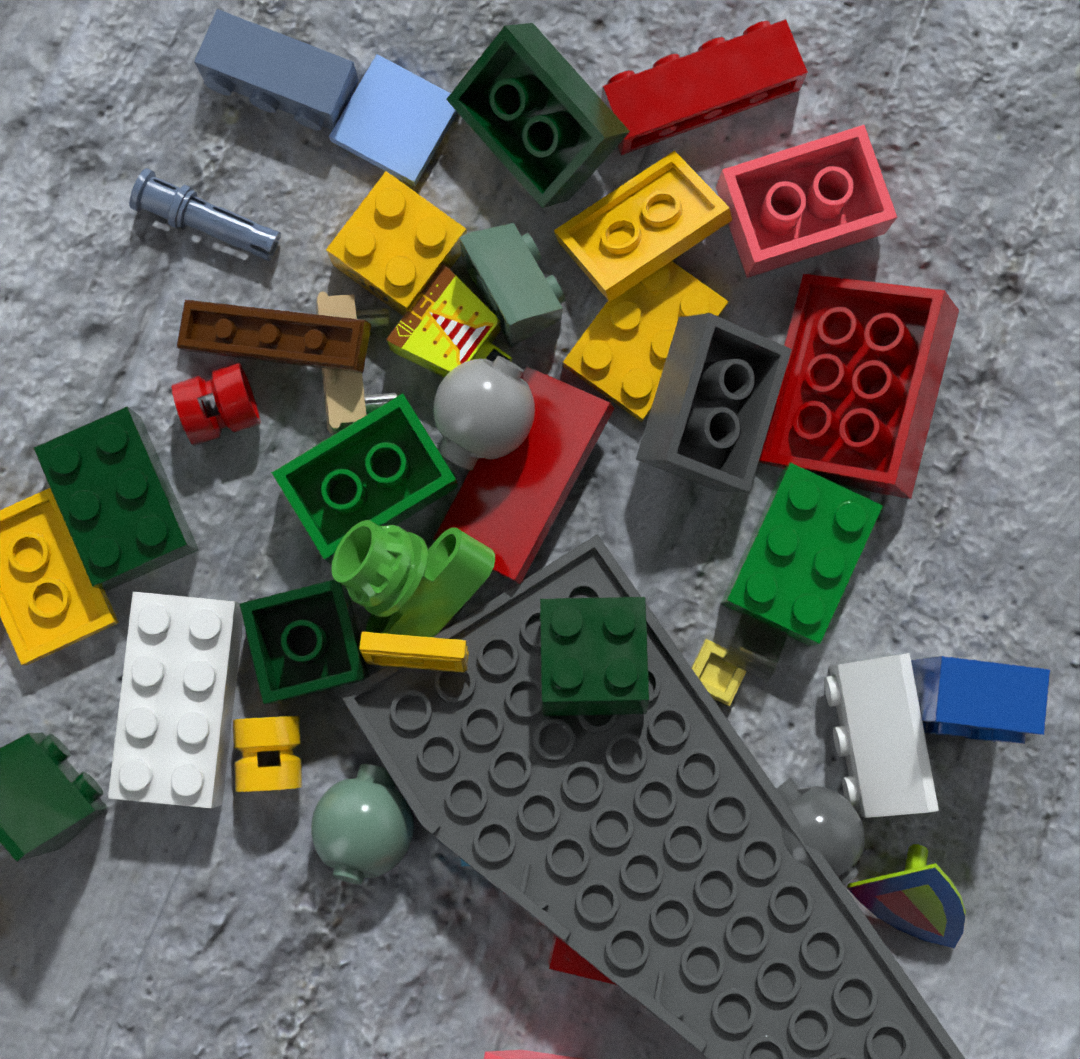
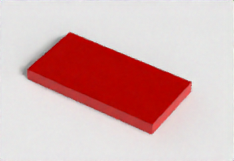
(518, 496)

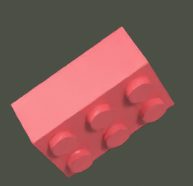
(806, 201)

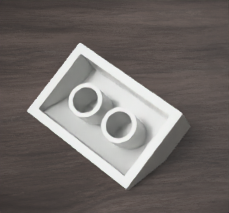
(881, 737)

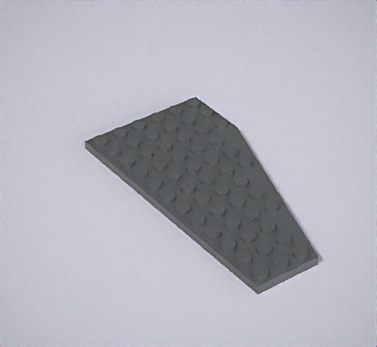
(642, 839)

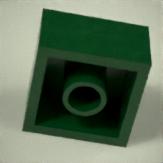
(304, 641)
(594, 656)

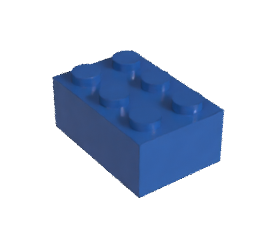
(981, 698)

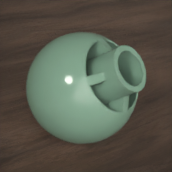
(362, 825)

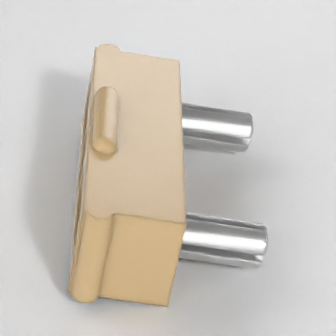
(344, 389)

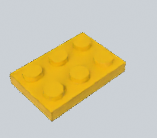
(643, 225)
(632, 335)
(44, 583)

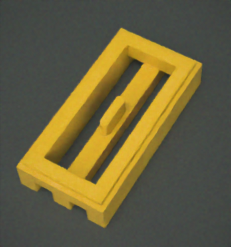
(414, 651)

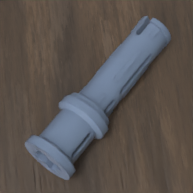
(184, 208)

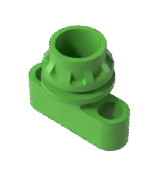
(405, 583)

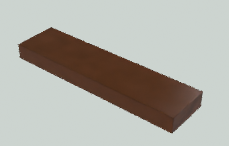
(274, 335)

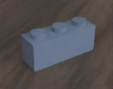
(275, 71)

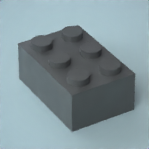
(714, 403)

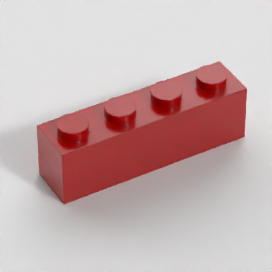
(705, 84)

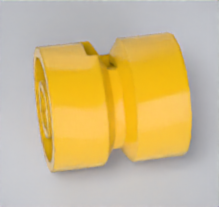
(267, 734)

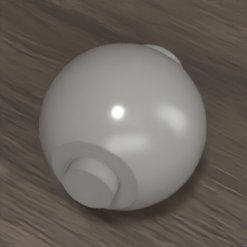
(483, 411)

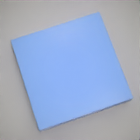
(394, 120)

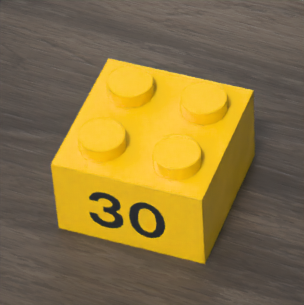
(395, 243)

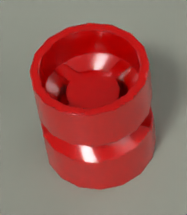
(232, 397)

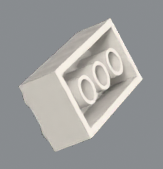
(176, 700)

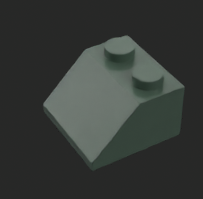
(511, 281)

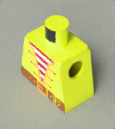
(446, 327)

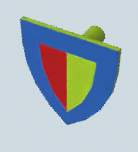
(916, 900)

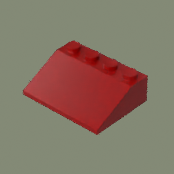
(861, 382)

